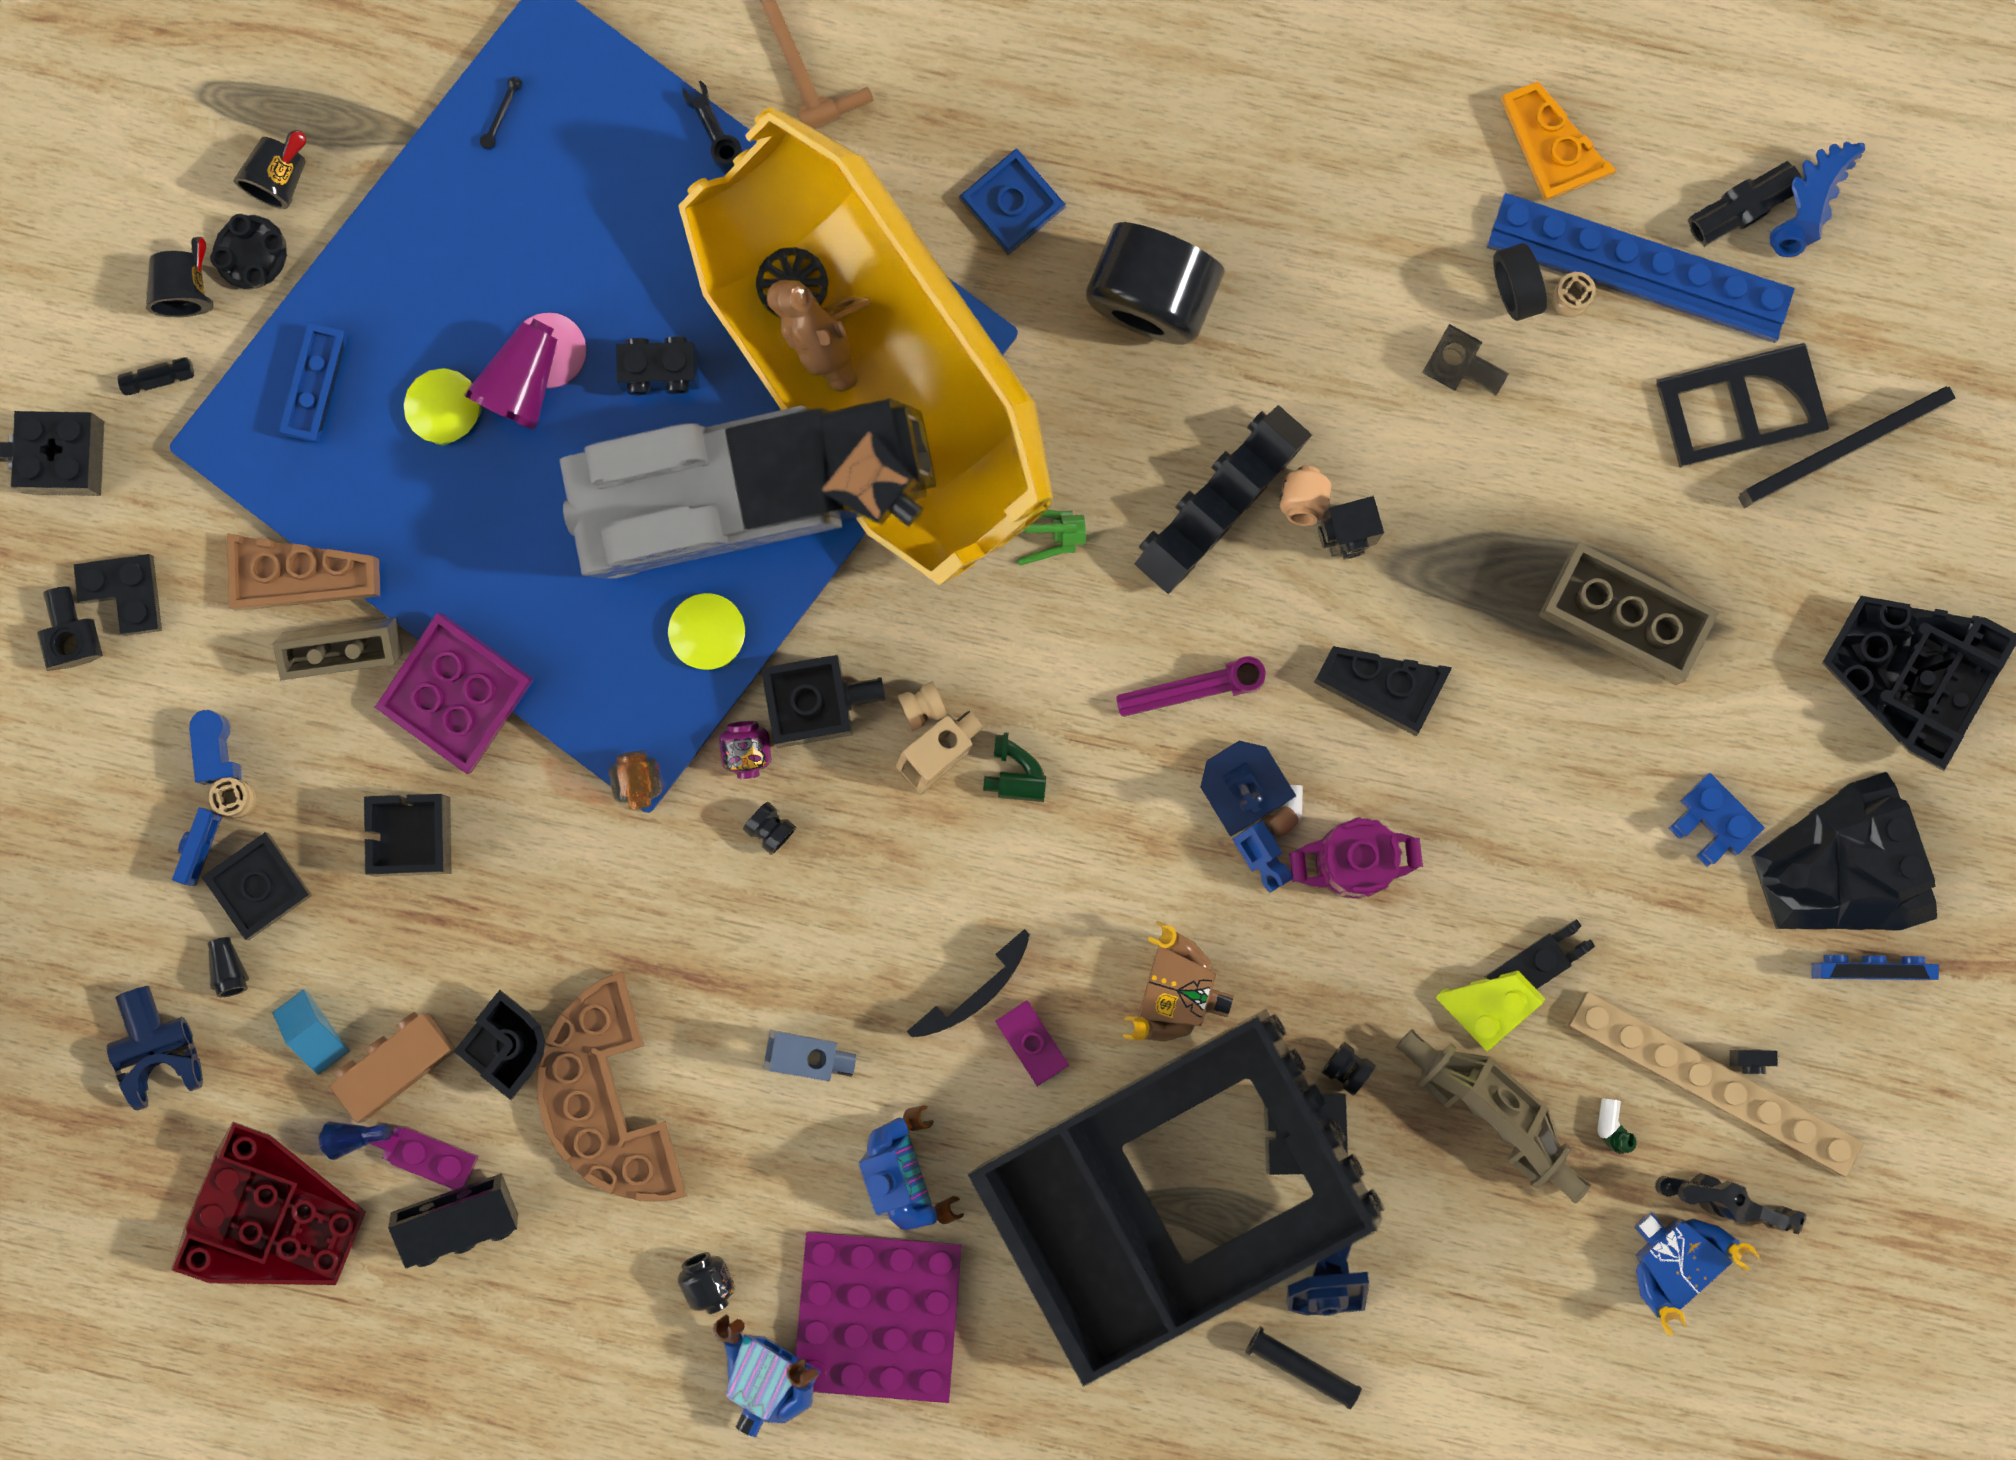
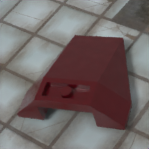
(266, 1218)

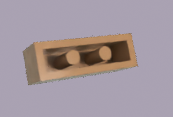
(391, 1066)

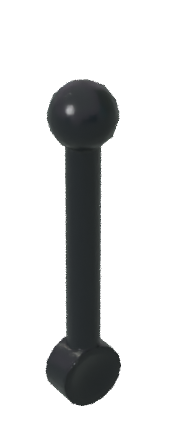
(487, 140)

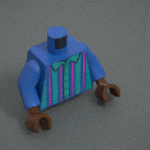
(896, 1178)
(764, 1378)

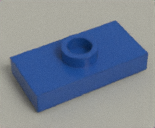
(196, 846)

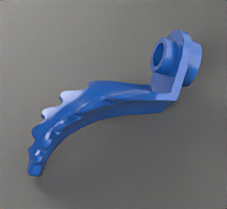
(1813, 198)

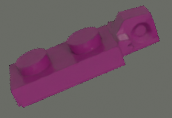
(428, 1157)

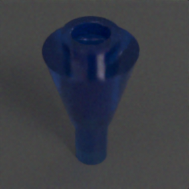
(342, 1138)

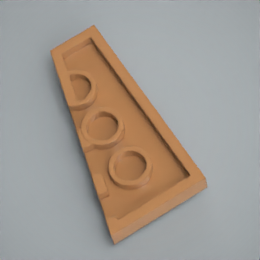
(286, 574)

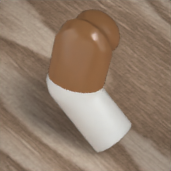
(1288, 816)

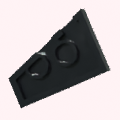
(1384, 686)

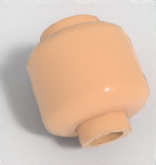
(1305, 495)

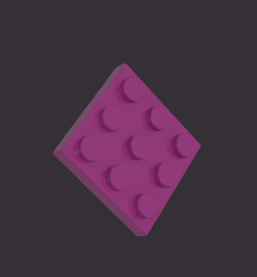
(454, 693)

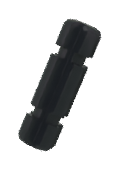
(155, 376)

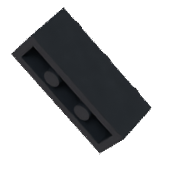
(453, 1221)

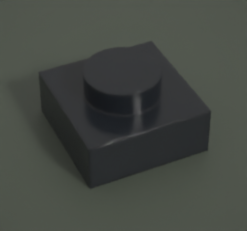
(1753, 1060)

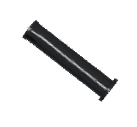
(1303, 1368)

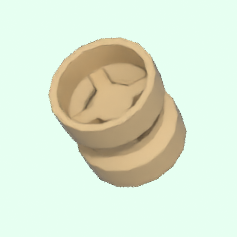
(1569, 300)
(922, 705)
(239, 801)

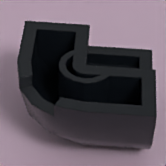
(504, 1045)

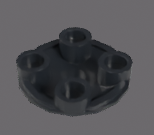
(249, 251)

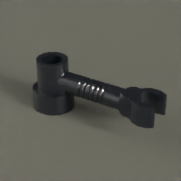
(722, 144)

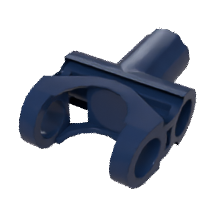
(147, 1046)

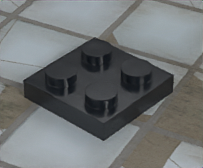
(256, 886)

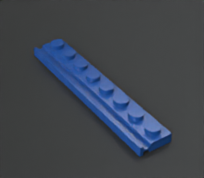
(1643, 268)

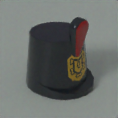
(273, 170)
(176, 282)

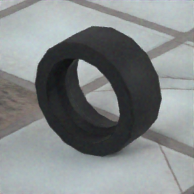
(1520, 281)

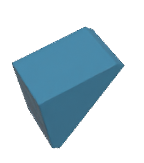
(309, 1032)

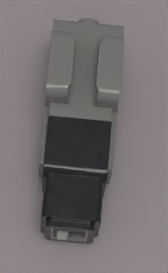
(724, 485)

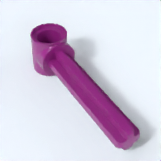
(1191, 688)

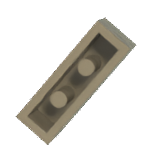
(337, 648)

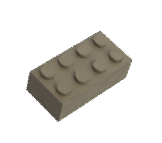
(1628, 614)

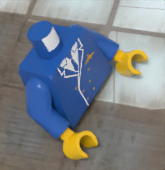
(1682, 1263)

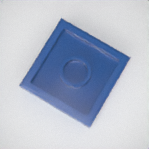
(1012, 201)

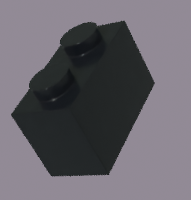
(1351, 528)

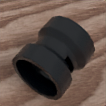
(768, 827)
(1341, 1063)

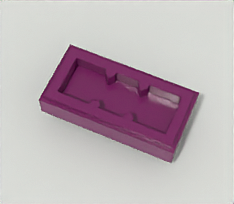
(1032, 1043)

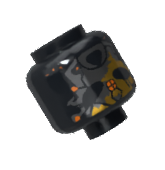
(706, 1283)

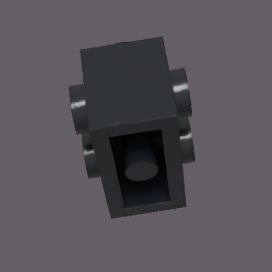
(657, 366)

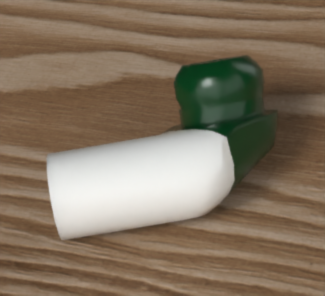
(1611, 1130)

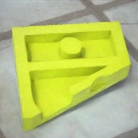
(1492, 1006)

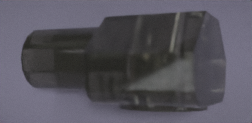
(1471, 368)

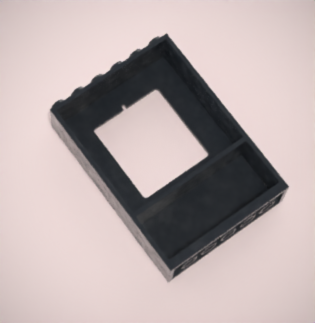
(1095, 1239)

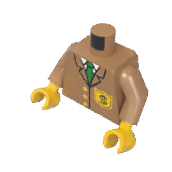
(1177, 990)

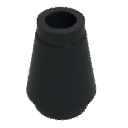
(226, 969)

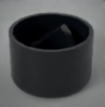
(1154, 283)

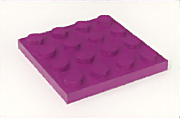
(879, 1315)

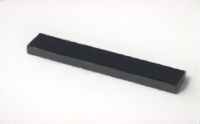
(1846, 446)

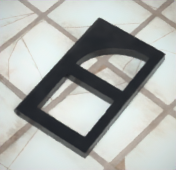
(1784, 366)

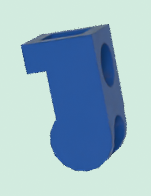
(210, 749)

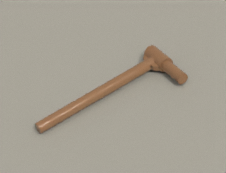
(816, 110)

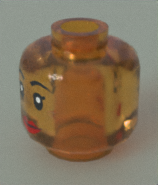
(635, 779)

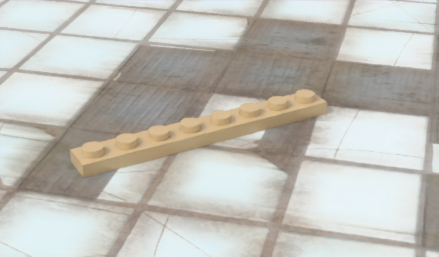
(1716, 1084)

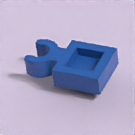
(1261, 852)

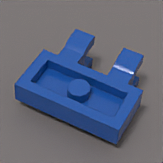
(1721, 815)

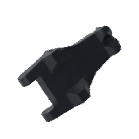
(1729, 1201)

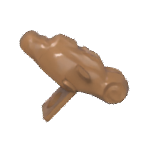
(816, 331)

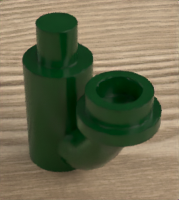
(1016, 785)

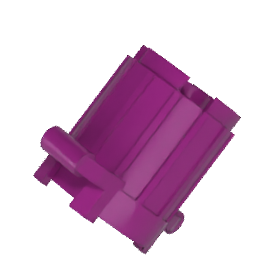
(1357, 859)

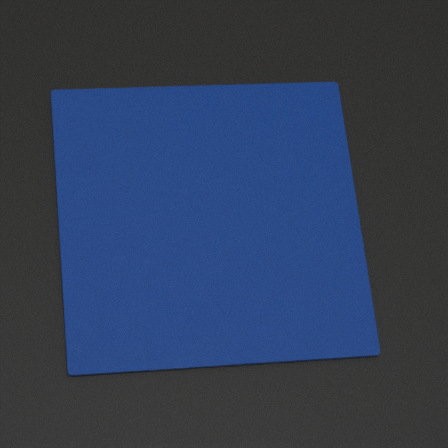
(438, 275)

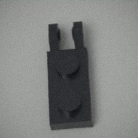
(1544, 957)

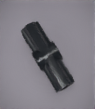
(1743, 204)

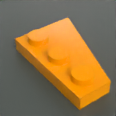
(1551, 144)

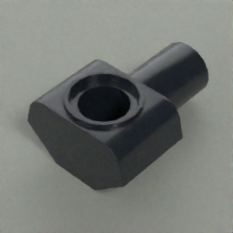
(65, 625)

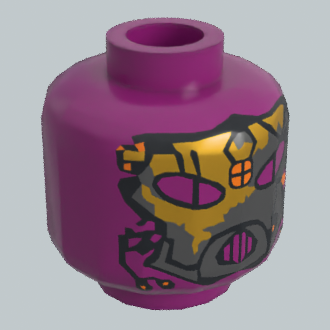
(745, 749)

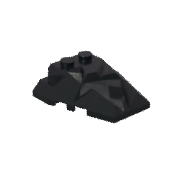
(1919, 671)
(1850, 864)

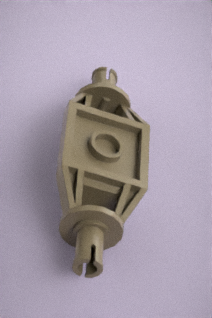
(1504, 1104)

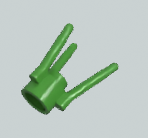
(1067, 530)

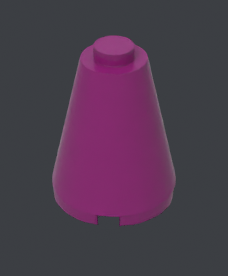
(518, 375)

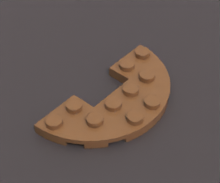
(583, 1105)

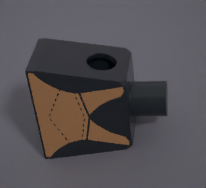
(874, 483)

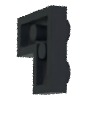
(129, 582)

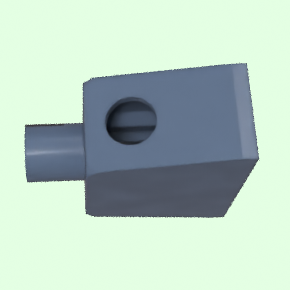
(789, 1054)

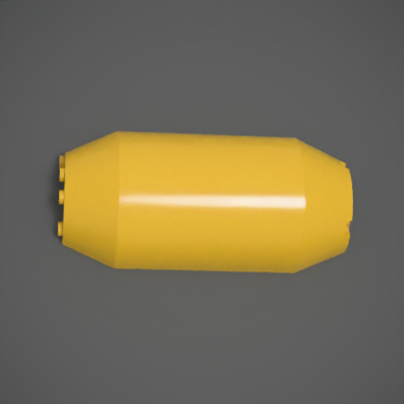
(906, 346)

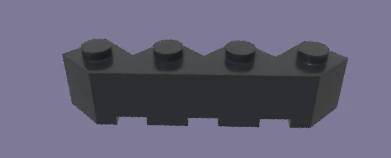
(1215, 507)

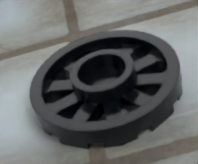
(792, 274)

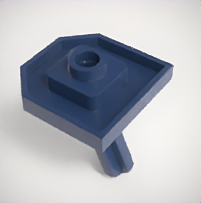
(1244, 785)
(1330, 1288)

